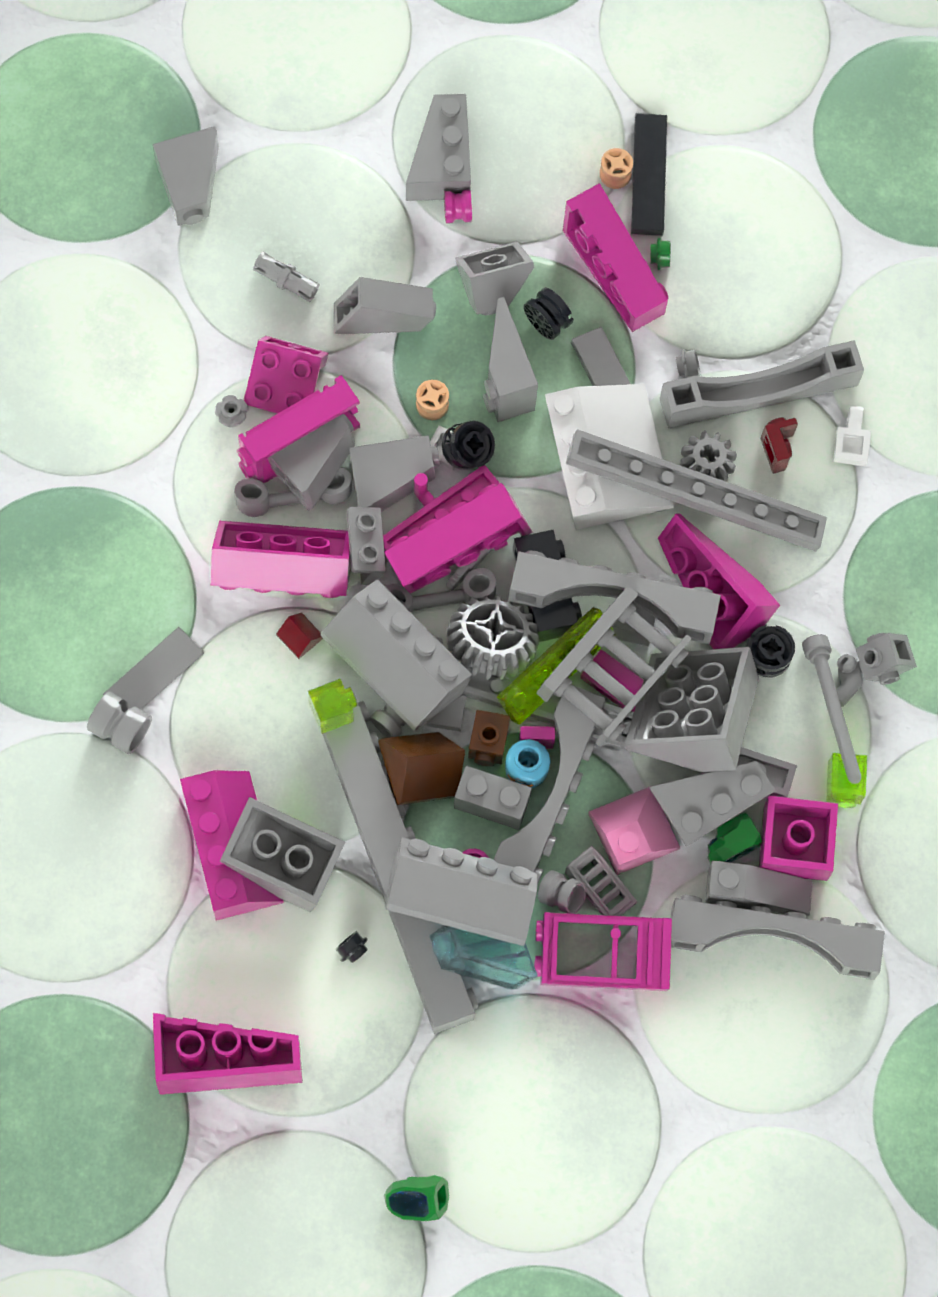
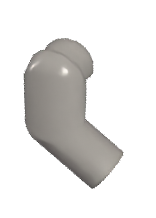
(850, 678)

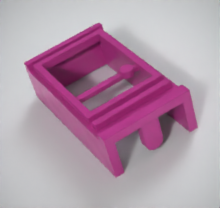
(293, 425)
(652, 957)

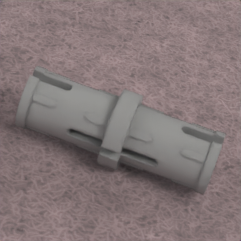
(286, 276)

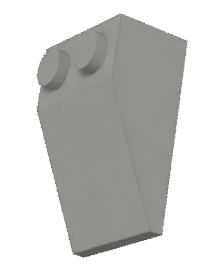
(511, 381)
(282, 854)

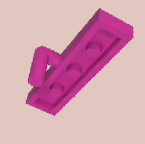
(438, 507)

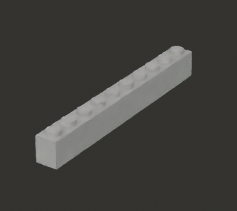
(381, 830)

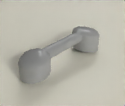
(254, 499)
(475, 584)

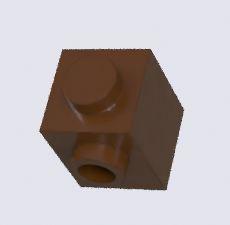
(488, 738)

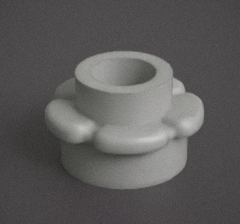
(688, 364)
(231, 419)

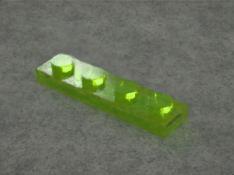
(520, 696)

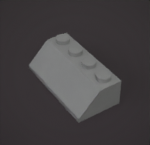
(396, 655)
(462, 891)

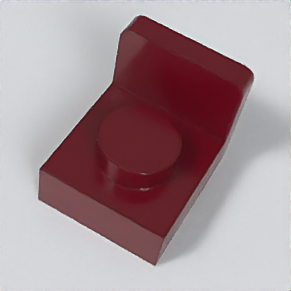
(775, 446)

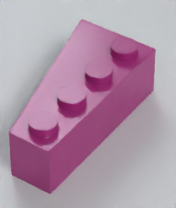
(613, 258)
(457, 537)
(219, 1057)

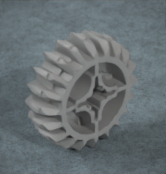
(472, 638)

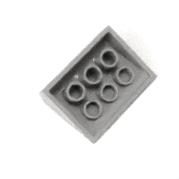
(696, 710)

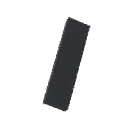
(649, 174)

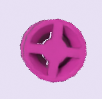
(458, 206)

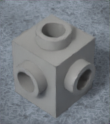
(885, 657)

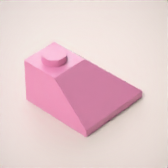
(633, 830)

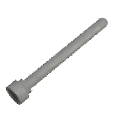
(817, 651)

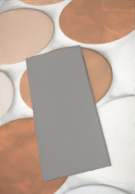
(157, 669)

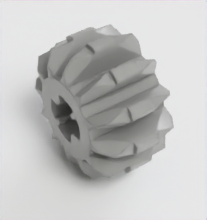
(717, 453)

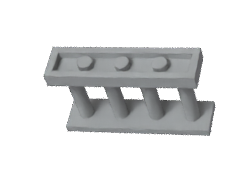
(603, 635)

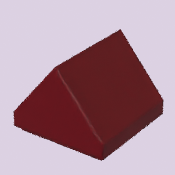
(299, 634)

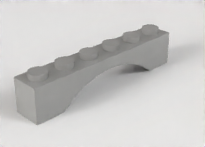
(712, 397)
(682, 610)
(575, 744)
(847, 948)

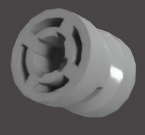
(387, 722)
(564, 893)

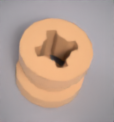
(617, 160)
(432, 391)

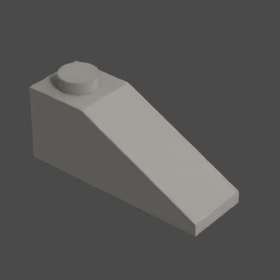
(757, 887)

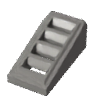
(601, 866)

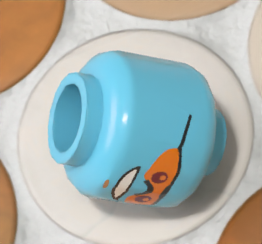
(531, 754)

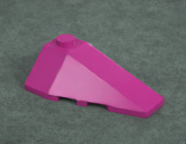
(701, 563)

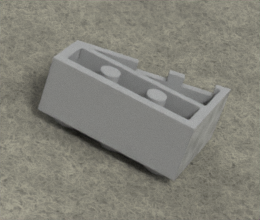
(442, 151)
(710, 799)

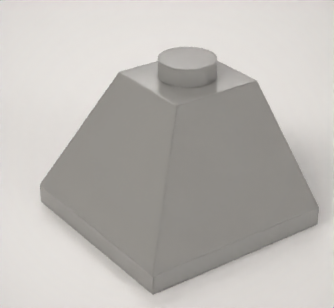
(494, 275)

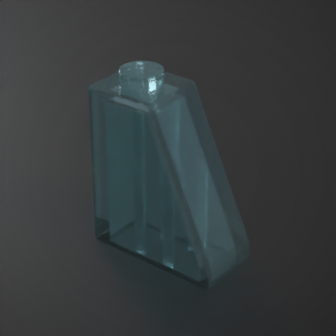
(483, 957)

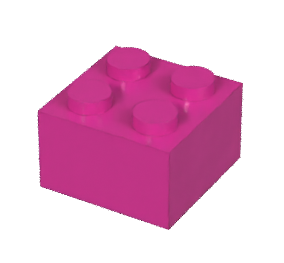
(798, 837)

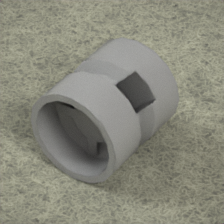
(117, 721)

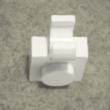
(852, 442)

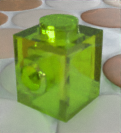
(332, 705)

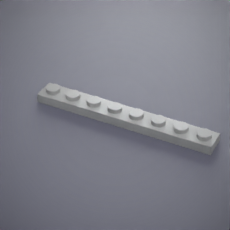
(696, 490)

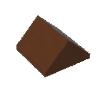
(422, 766)

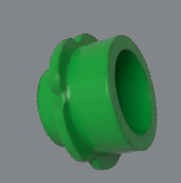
(660, 253)

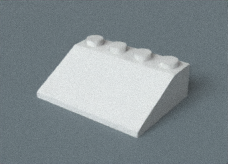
(616, 415)

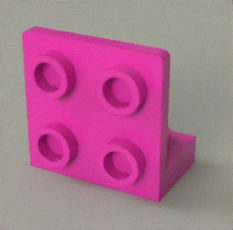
(282, 374)

